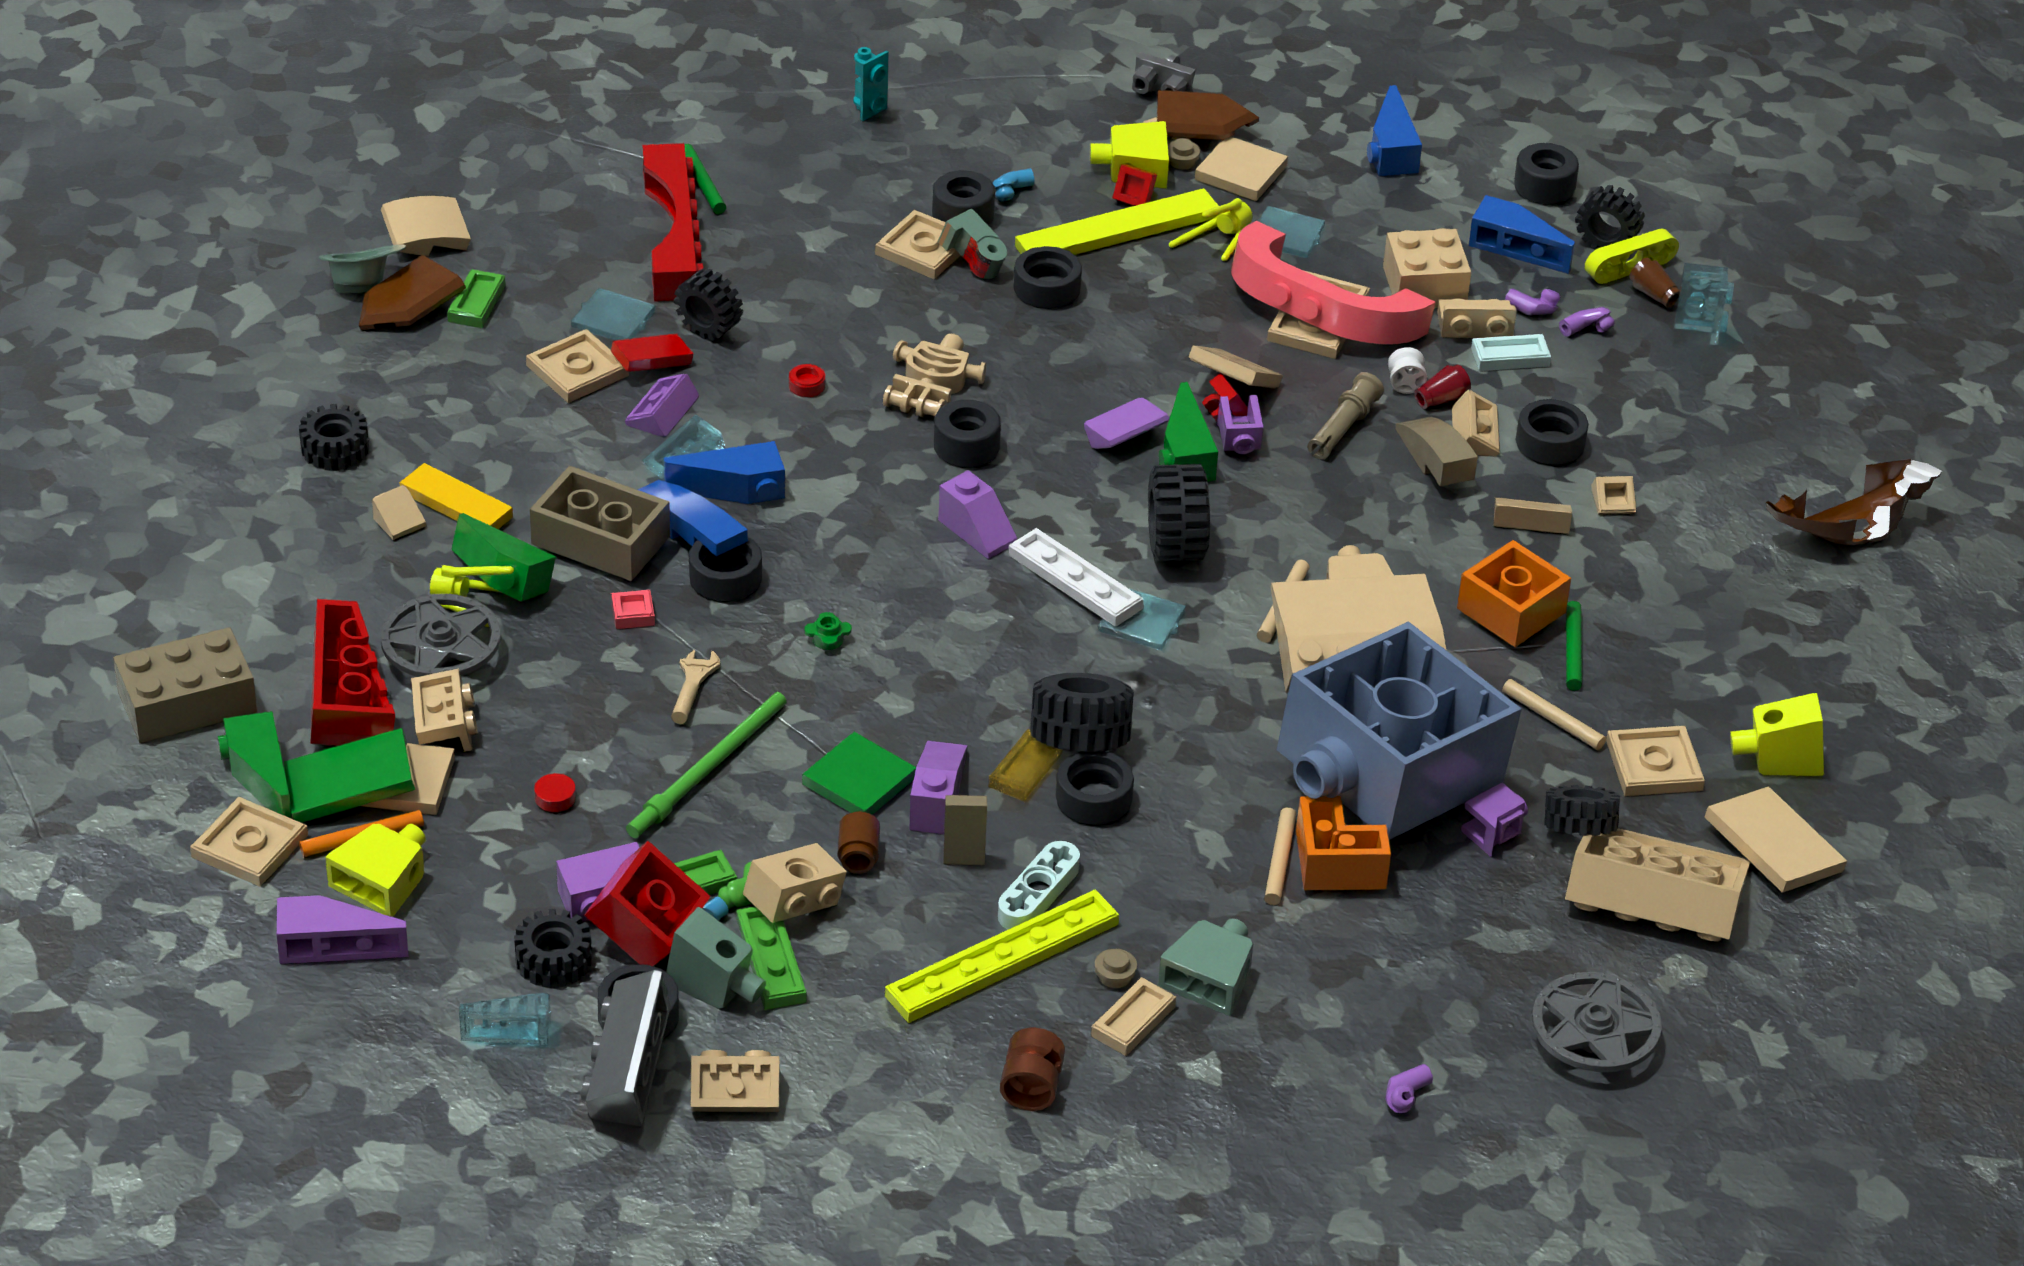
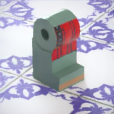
(975, 243)

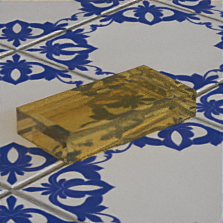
(1023, 767)

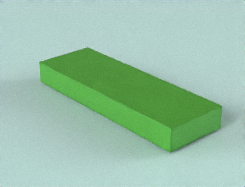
(772, 959)

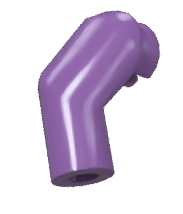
(1534, 306)
(1584, 318)
(1402, 1087)

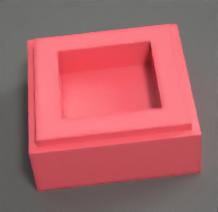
(633, 609)

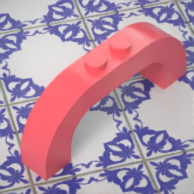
(1320, 303)

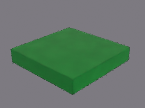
(859, 775)

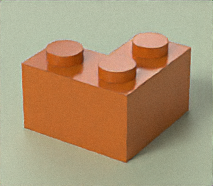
(1336, 853)

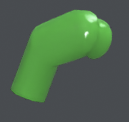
(733, 892)

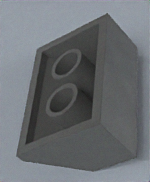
(627, 1049)

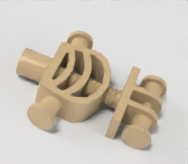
(931, 375)

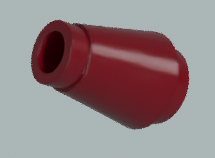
(1443, 387)

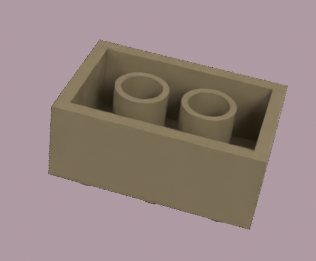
(600, 523)
(185, 684)

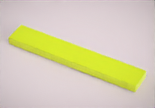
(1122, 224)
(1001, 956)

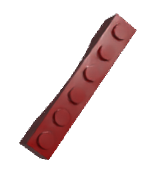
(672, 185)

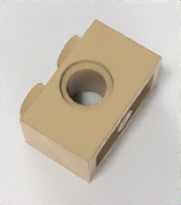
(794, 882)

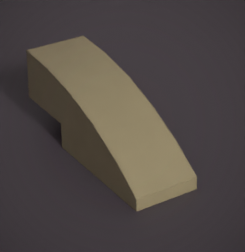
(1439, 450)

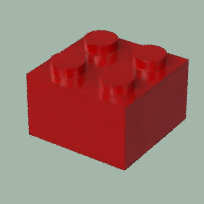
(646, 904)

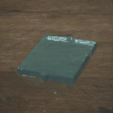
(1300, 230)
(613, 315)
(1150, 625)

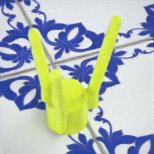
(1230, 220)
(454, 581)

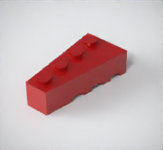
(346, 683)

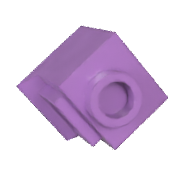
(1240, 432)
(1497, 815)

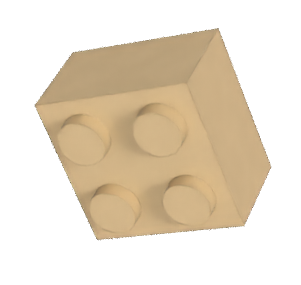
(1427, 264)

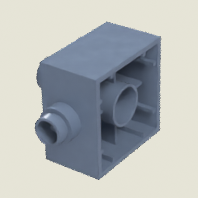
(1396, 730)

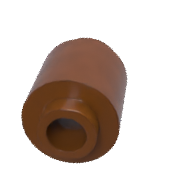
(858, 842)

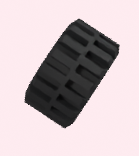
(1178, 512)
(1081, 712)

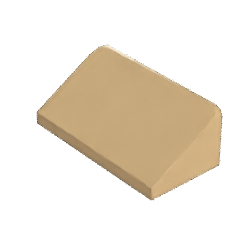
(1477, 423)
(1532, 515)

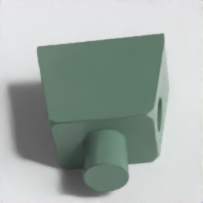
(712, 962)
(1209, 964)

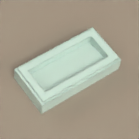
(1511, 352)

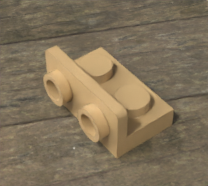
(1476, 318)
(442, 708)
(735, 1082)

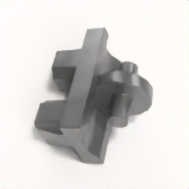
(1161, 74)

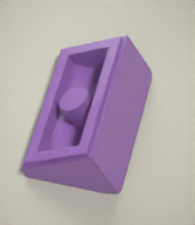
(663, 405)
(1124, 423)

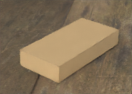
(1133, 1016)

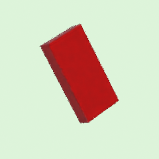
(652, 352)

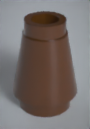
(1653, 281)

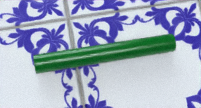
(705, 182)
(1573, 646)

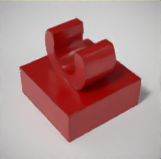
(1134, 185)
(1224, 389)

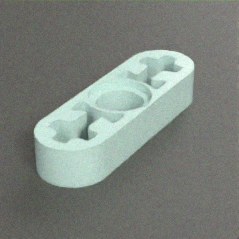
(1041, 870)

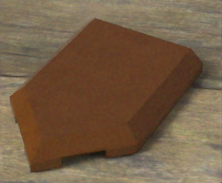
(1201, 115)
(409, 294)

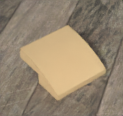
(425, 222)

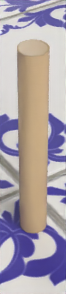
(1268, 626)
(1554, 714)
(1280, 856)

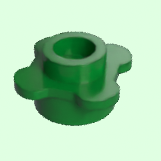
(828, 631)

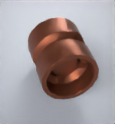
(1032, 1069)

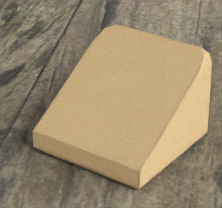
(1614, 495)
(397, 512)

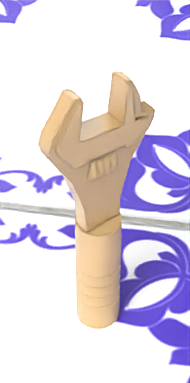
(695, 673)

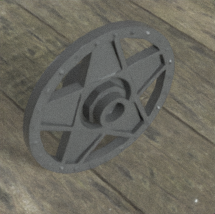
(440, 636)
(1596, 1022)

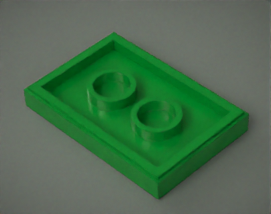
(349, 775)

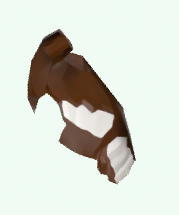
(1883, 504)

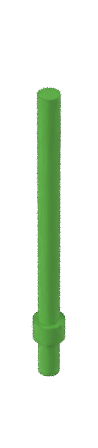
(660, 805)

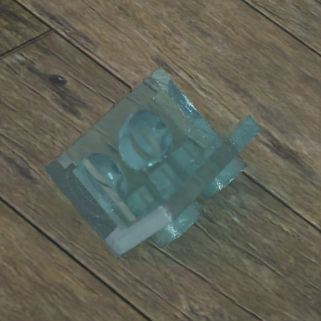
(1702, 299)

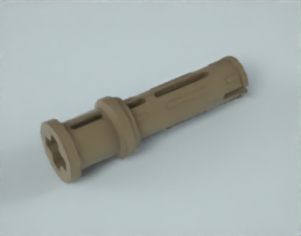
(1352, 406)

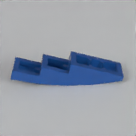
(698, 518)

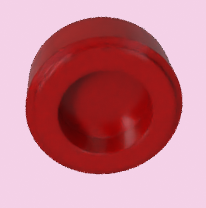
(807, 380)
(555, 792)

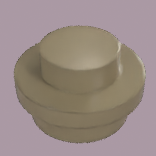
(1183, 153)
(1115, 967)

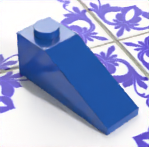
(1394, 142)
(1519, 234)
(731, 474)

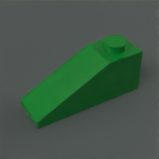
(1188, 437)
(487, 546)
(256, 759)

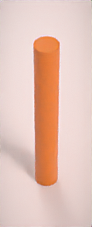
(334, 840)

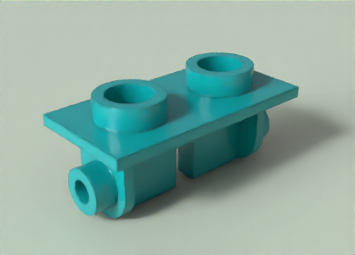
(872, 85)

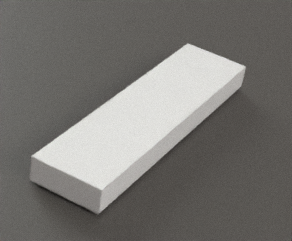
(1076, 577)

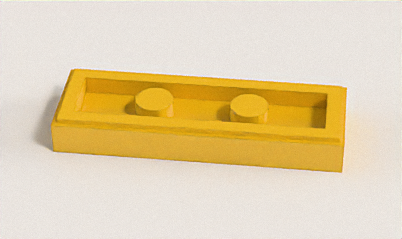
(455, 497)

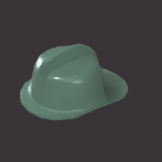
(359, 270)

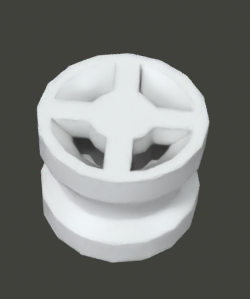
(1405, 379)

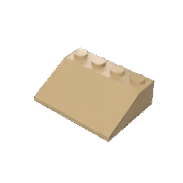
(1336, 614)
(1658, 882)

